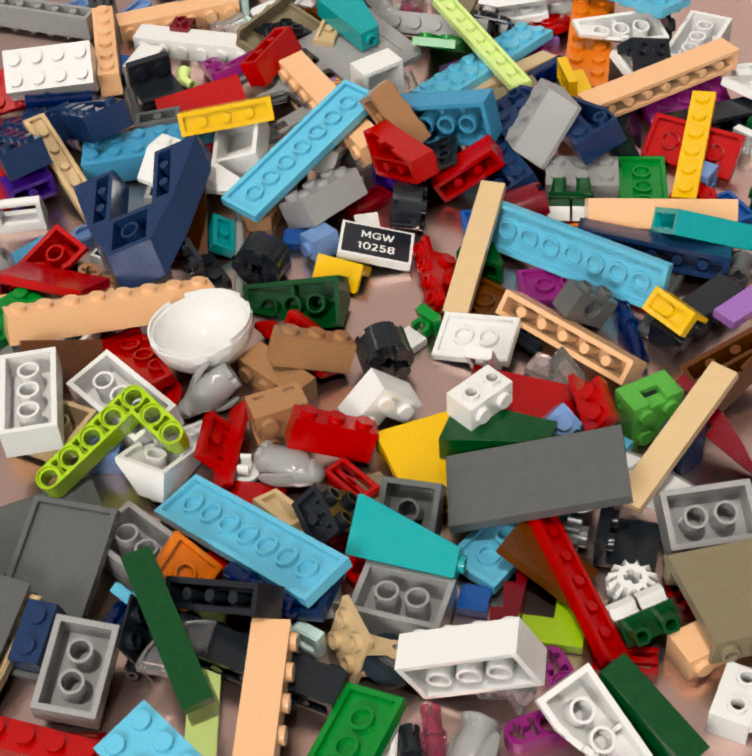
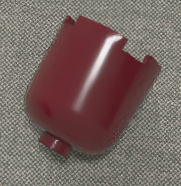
(529, 198)

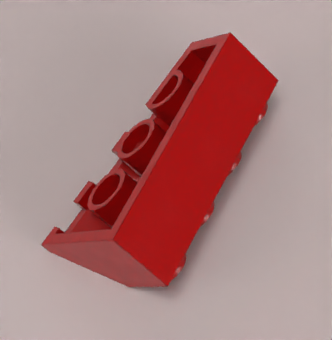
(29, 739)

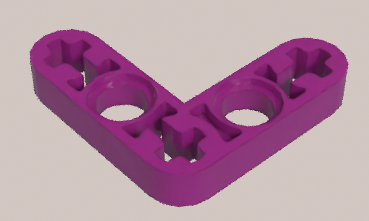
(216, 69)
(523, 723)

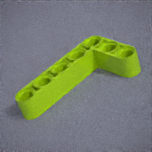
(110, 437)

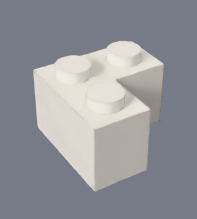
(380, 397)

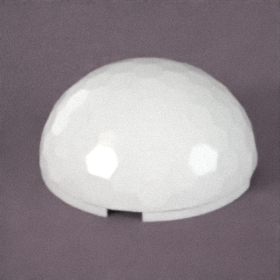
(201, 328)

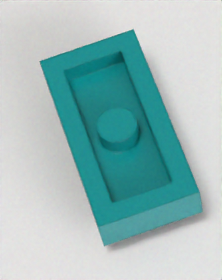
(222, 235)

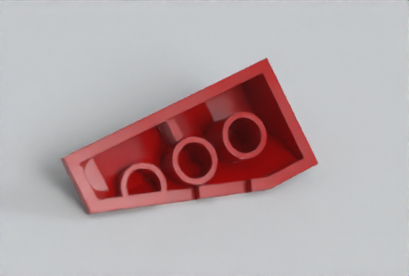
(56, 250)

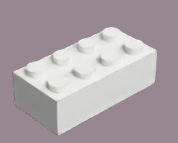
(698, 30)
(50, 69)
(104, 380)
(31, 402)
(471, 658)

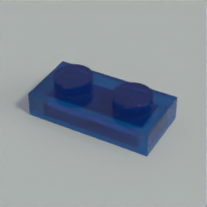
(546, 70)

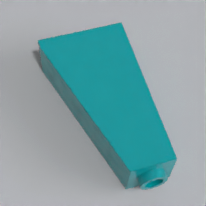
(351, 20)
(702, 228)
(393, 539)

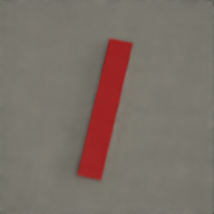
(578, 590)

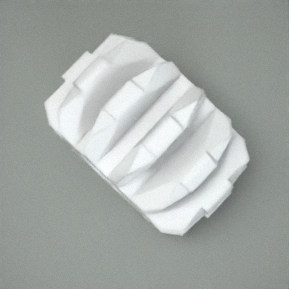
(628, 580)

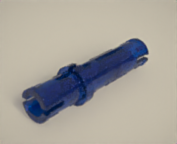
(53, 99)
(628, 326)
(238, 573)

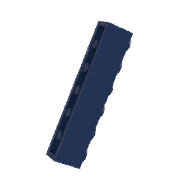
(686, 254)

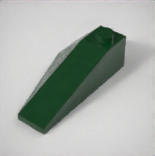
(318, 298)

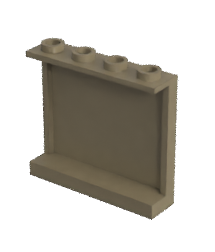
(248, 39)
(719, 593)

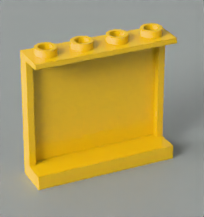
(225, 115)
(414, 450)

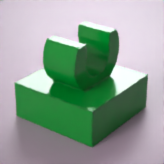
(428, 320)

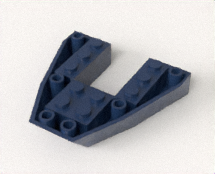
(81, 121)
(589, 137)
(145, 241)

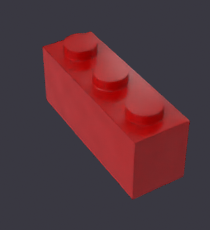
(263, 62)
(473, 166)
(331, 433)

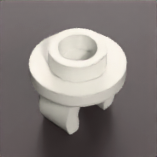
(246, 469)

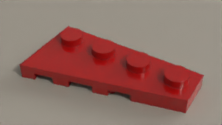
(135, 351)

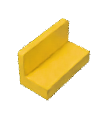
(572, 81)
(330, 266)
(672, 311)

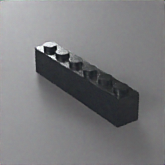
(315, 683)

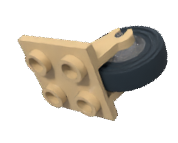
(362, 652)

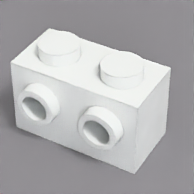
(479, 397)
(732, 705)

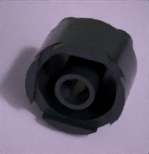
(408, 206)
(261, 258)
(385, 349)

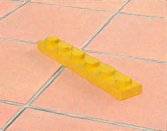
(694, 145)

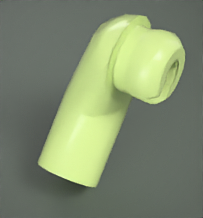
(184, 78)

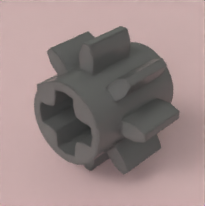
(577, 532)

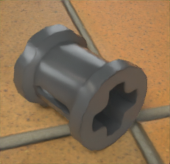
(741, 266)

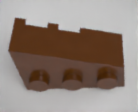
(733, 354)

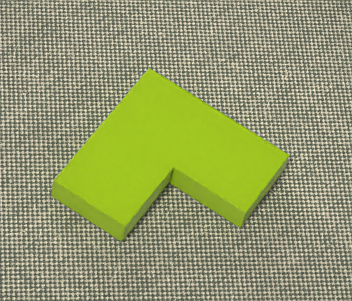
(558, 631)

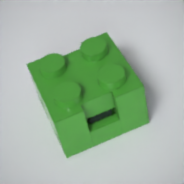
(646, 406)

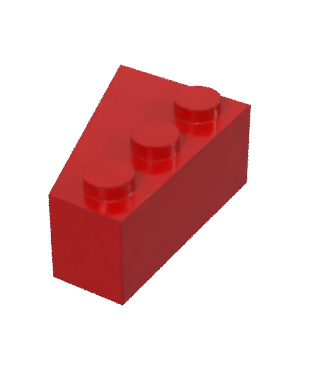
(399, 154)

